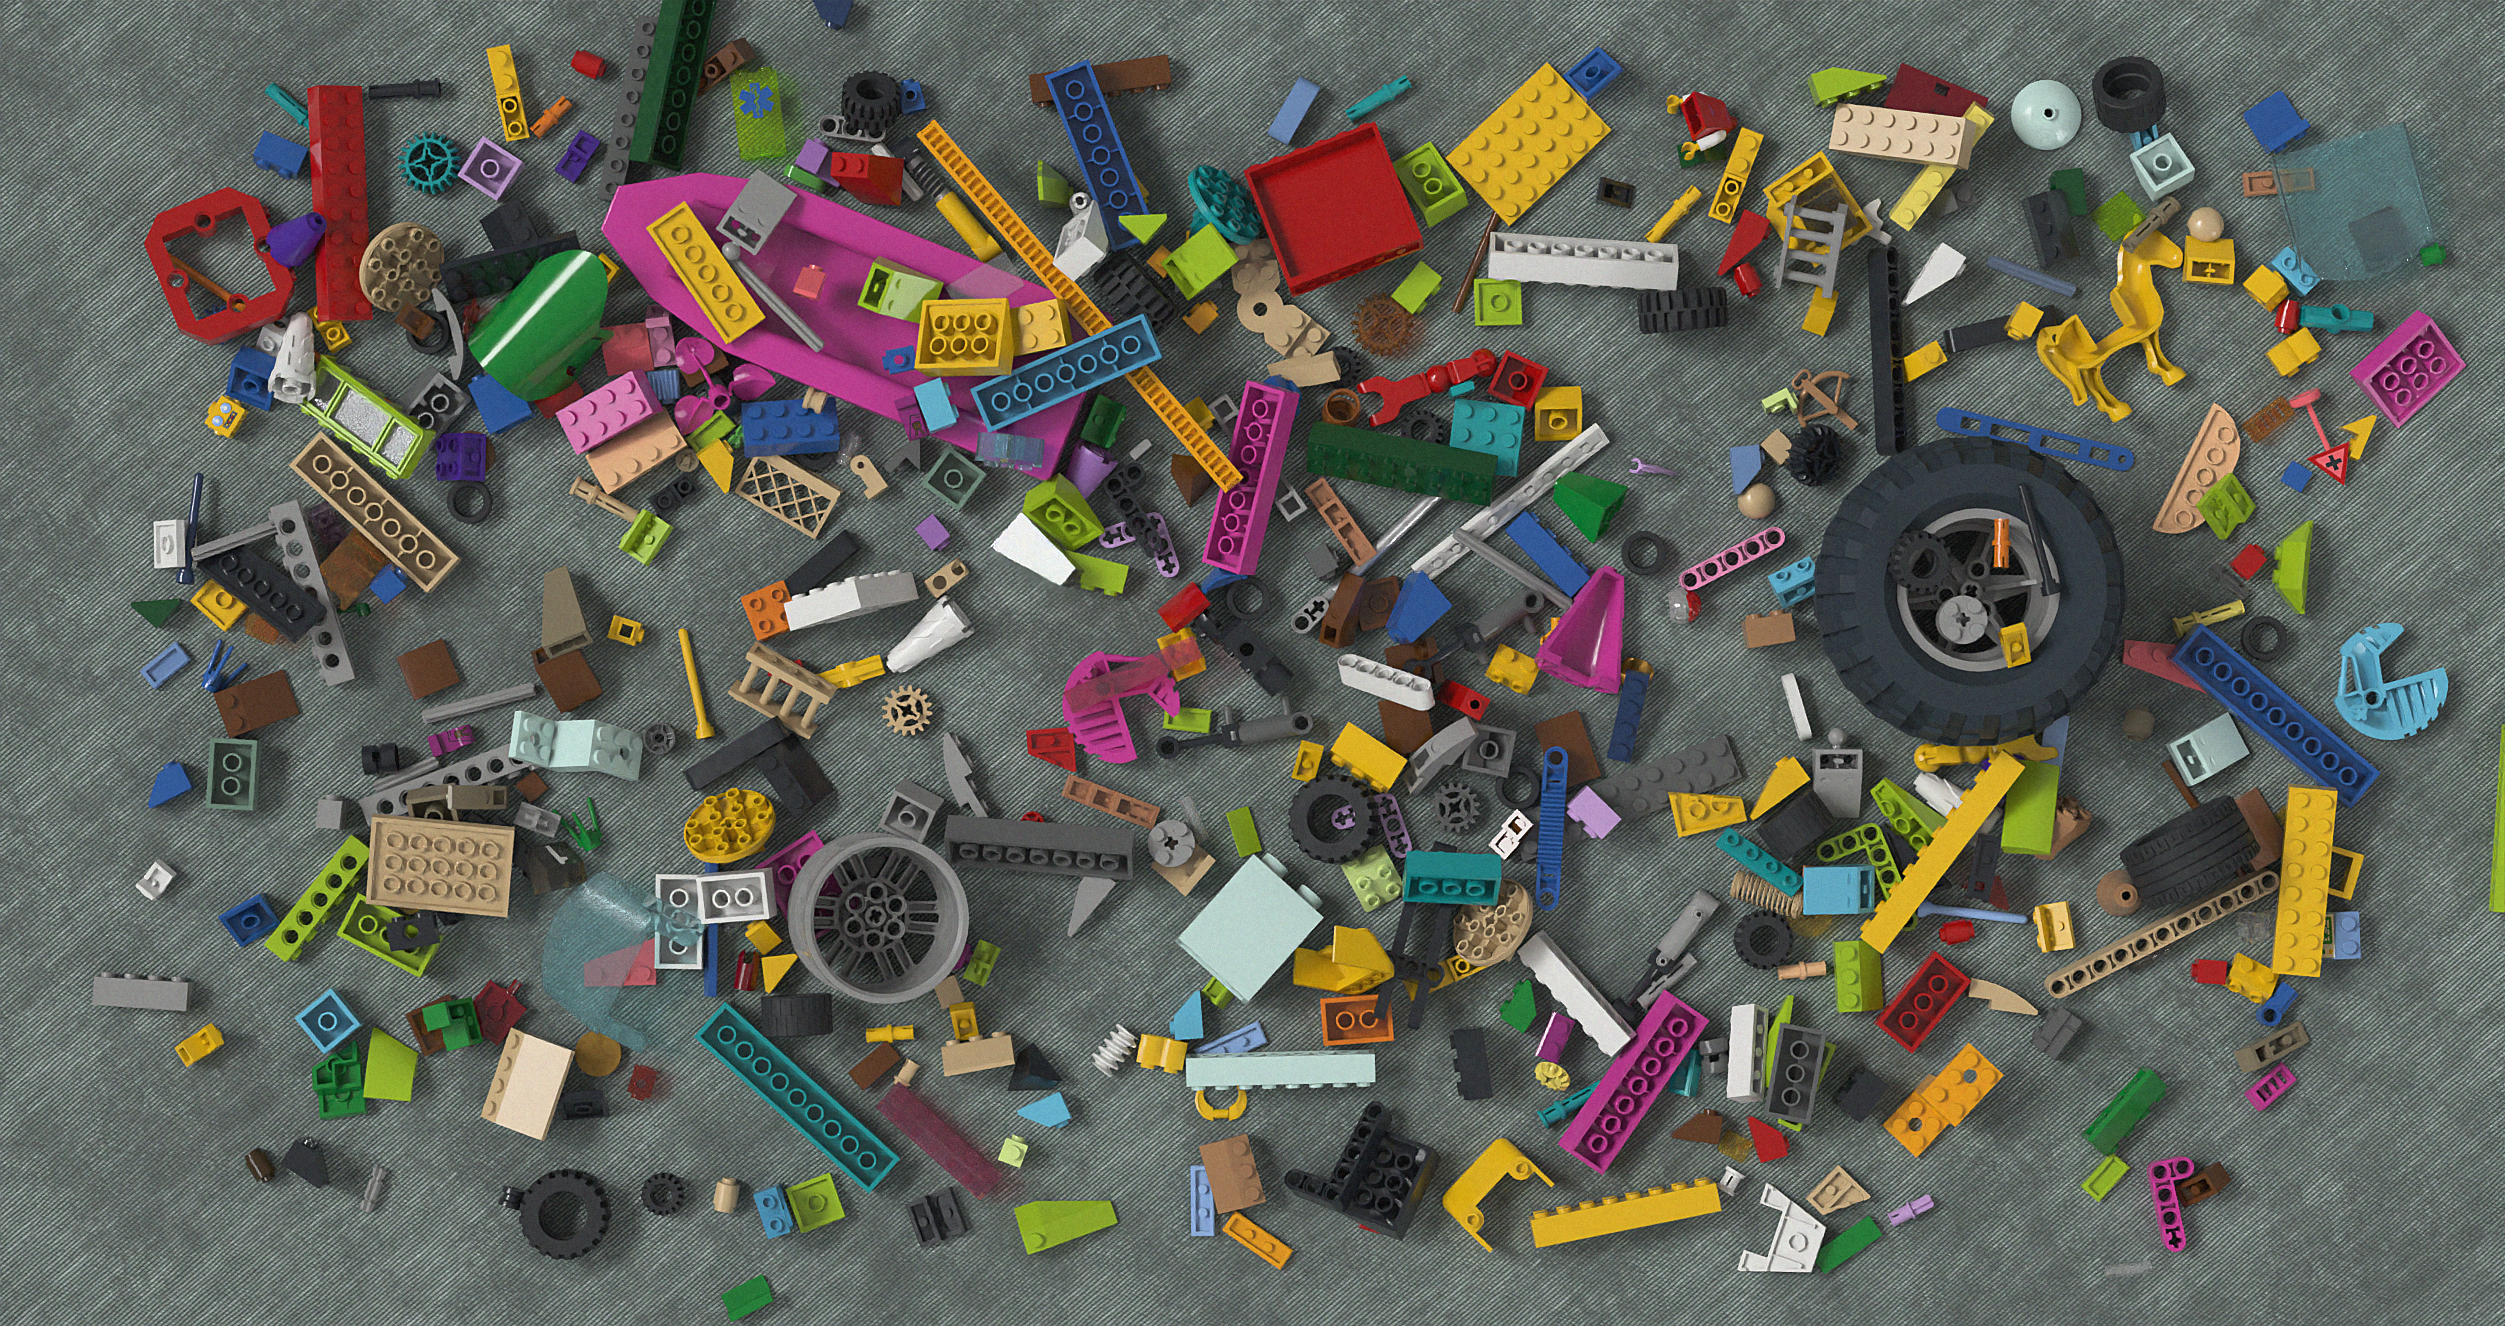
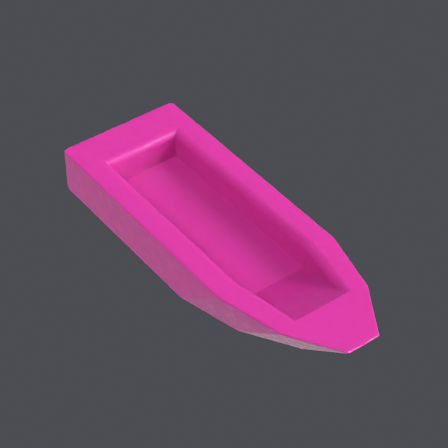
(854, 337)

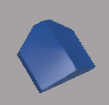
(1219, 577)

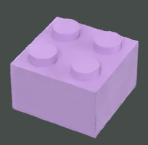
(491, 169)
(1592, 812)

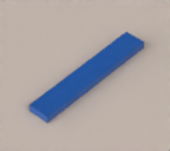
(711, 949)

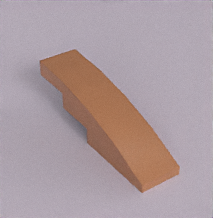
(1340, 521)
(1110, 801)

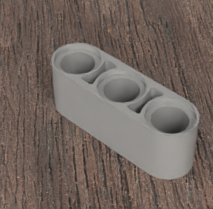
(841, 131)

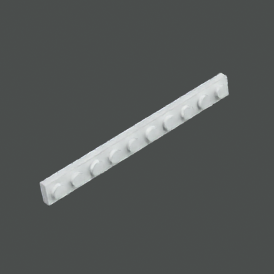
(1514, 500)

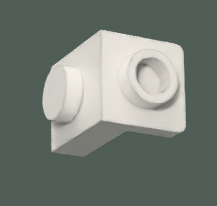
(156, 880)

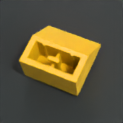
(2209, 262)

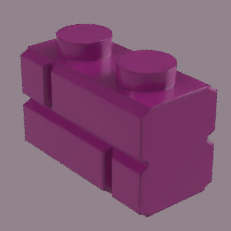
(1554, 1037)

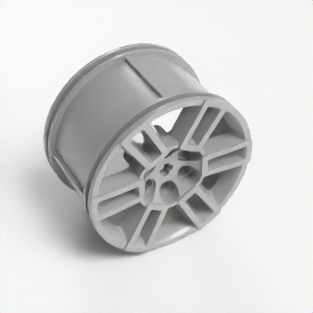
(949, 931)

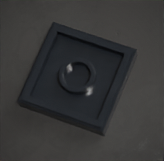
(583, 1105)

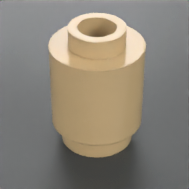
(726, 1195)

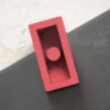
(811, 283)

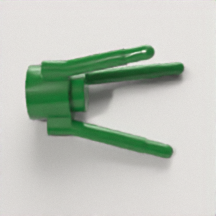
(588, 838)

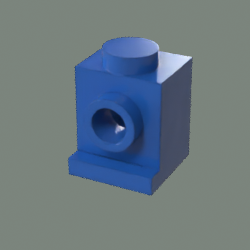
(915, 105)
(908, 354)

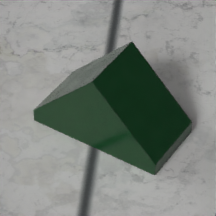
(1706, 156)
(157, 611)

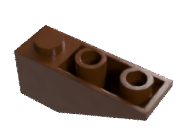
(725, 63)
(1343, 613)

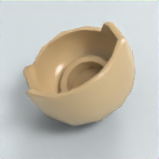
(2205, 224)
(1756, 501)

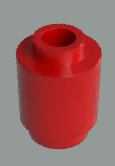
(588, 64)
(1747, 280)
(2287, 316)
(1956, 932)

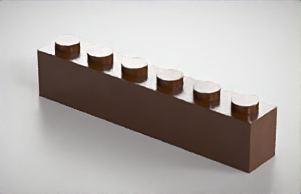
(1114, 78)

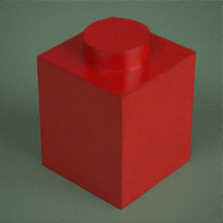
(2248, 561)
(2209, 971)

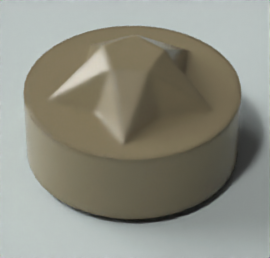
(687, 460)

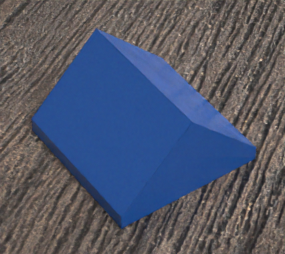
(1593, 74)
(250, 919)

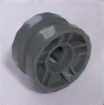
(650, 735)

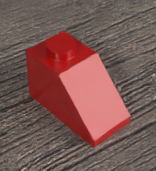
(1767, 1140)

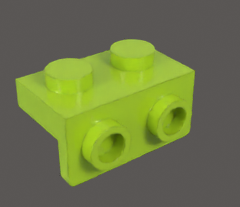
(645, 537)

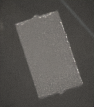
(991, 280)

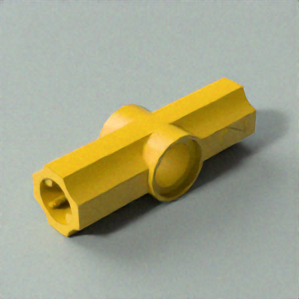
(854, 672)

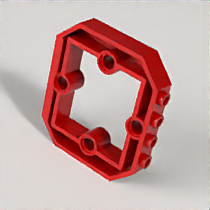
(186, 219)

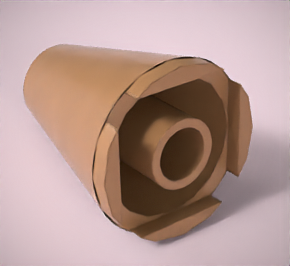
(2110, 894)

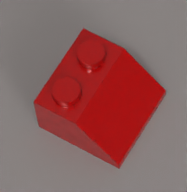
(1517, 380)

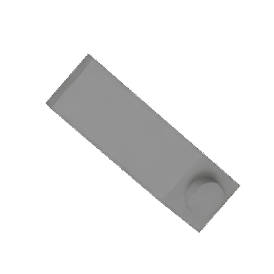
(1089, 895)

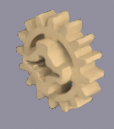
(901, 720)

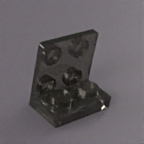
(1824, 198)

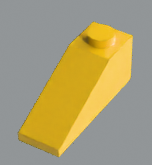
(1782, 782)

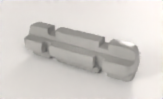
(373, 1189)

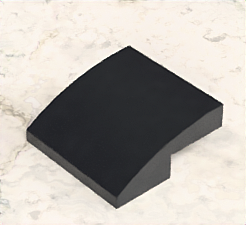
(936, 1216)

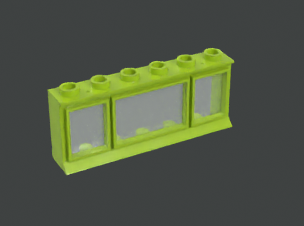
(366, 419)

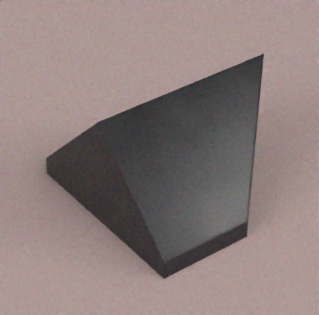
(1032, 1071)

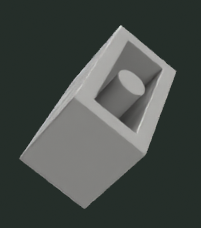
(332, 812)

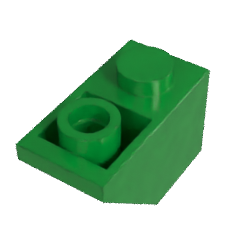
(1521, 1008)

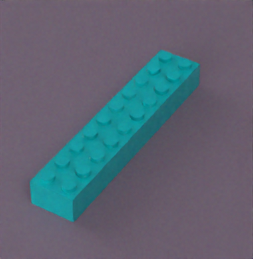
(797, 1096)

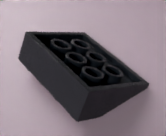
(1393, 1186)

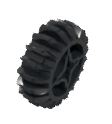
(1815, 455)

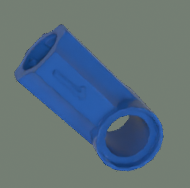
(2277, 1003)

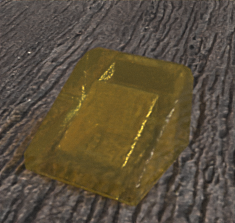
(1735, 1146)

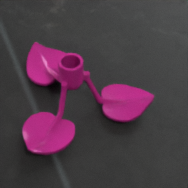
(691, 411)

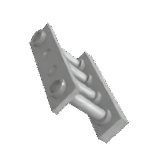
(1832, 239)

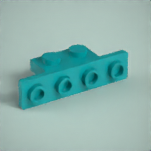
(1760, 862)

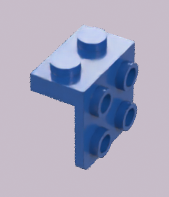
(2275, 122)

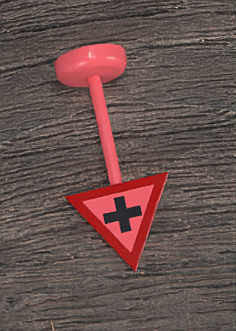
(2334, 459)

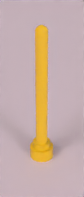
(704, 728)

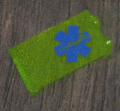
(758, 114)

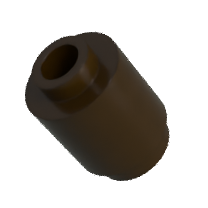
(260, 1165)

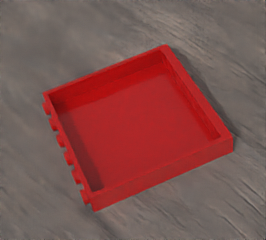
(1333, 209)

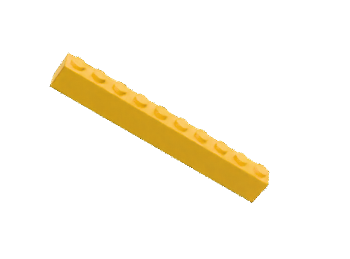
(1942, 851)

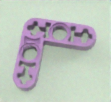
(1161, 530)
(1378, 798)

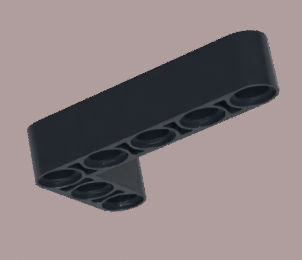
(1346, 1164)

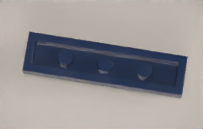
(1628, 715)

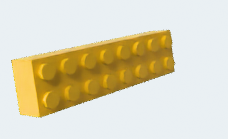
(2304, 880)
(1624, 1213)

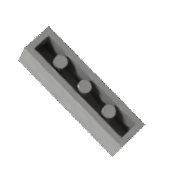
(142, 993)

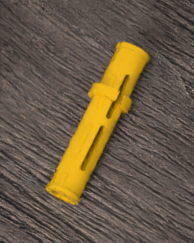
(1676, 212)

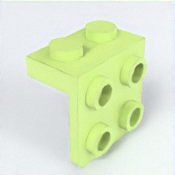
(1373, 878)

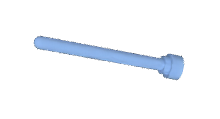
(1927, 908)

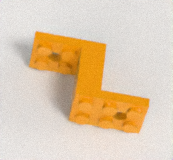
(1942, 1099)

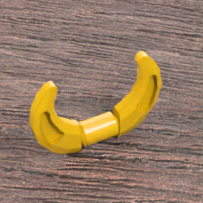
(1233, 1112)

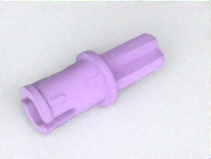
(1911, 1210)

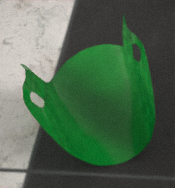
(545, 326)

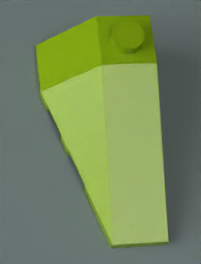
(1052, 187)
(1907, 814)
(1783, 1016)

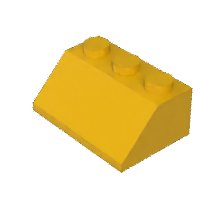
(1367, 758)

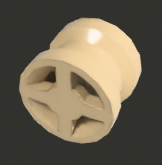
(815, 400)

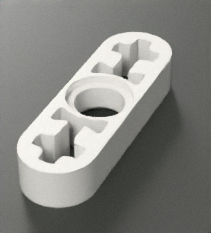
(1796, 706)

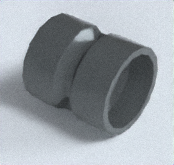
(1714, 1046)

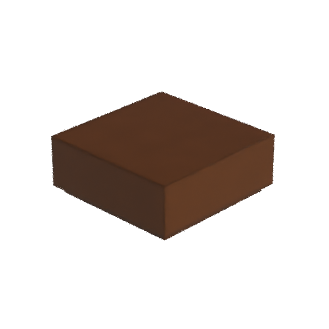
(532, 786)

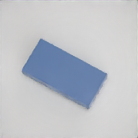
(165, 665)

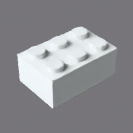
(736, 896)

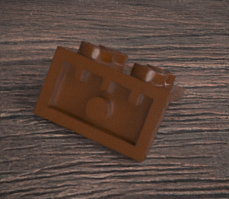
(1419, 649)

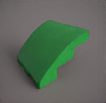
(340, 1084)

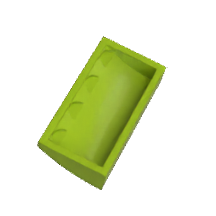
(2031, 810)

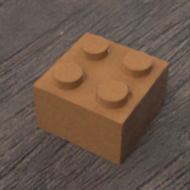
(1767, 630)

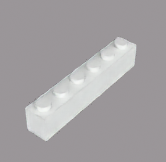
(1576, 993)

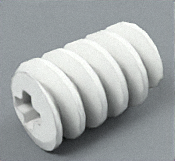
(1114, 1050)

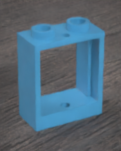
(775, 1221)

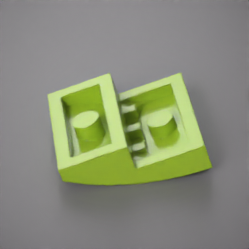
(2225, 506)

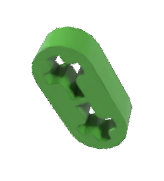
(804, 178)

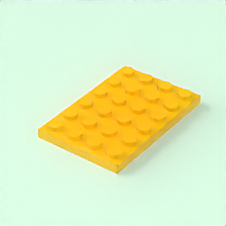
(1528, 144)

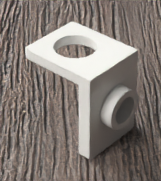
(271, 338)

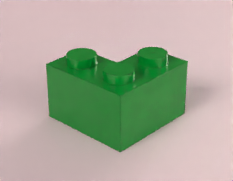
(457, 1022)

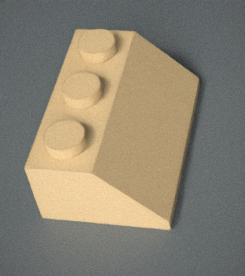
(978, 1053)

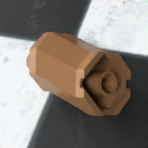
(2069, 823)

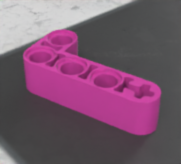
(2171, 1203)

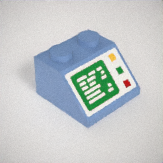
(2341, 935)

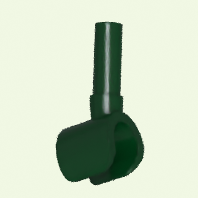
(362, 609)

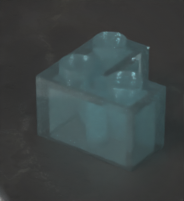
(1009, 451)

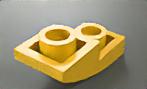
(332, 332)

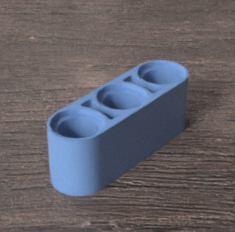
(1293, 110)

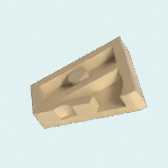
(1836, 1192)

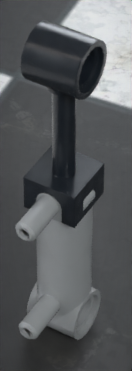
(1670, 948)

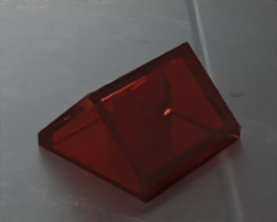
(1997, 896)

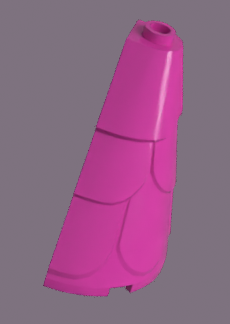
(1588, 637)

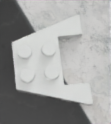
(1794, 1242)

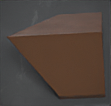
(1190, 477)

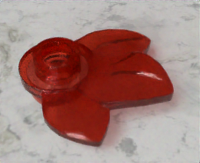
(470, 315)

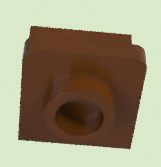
(415, 321)

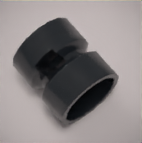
(388, 759)

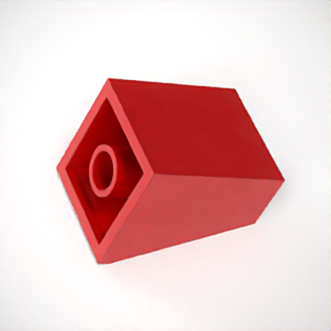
(869, 177)

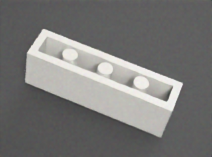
(1747, 1053)

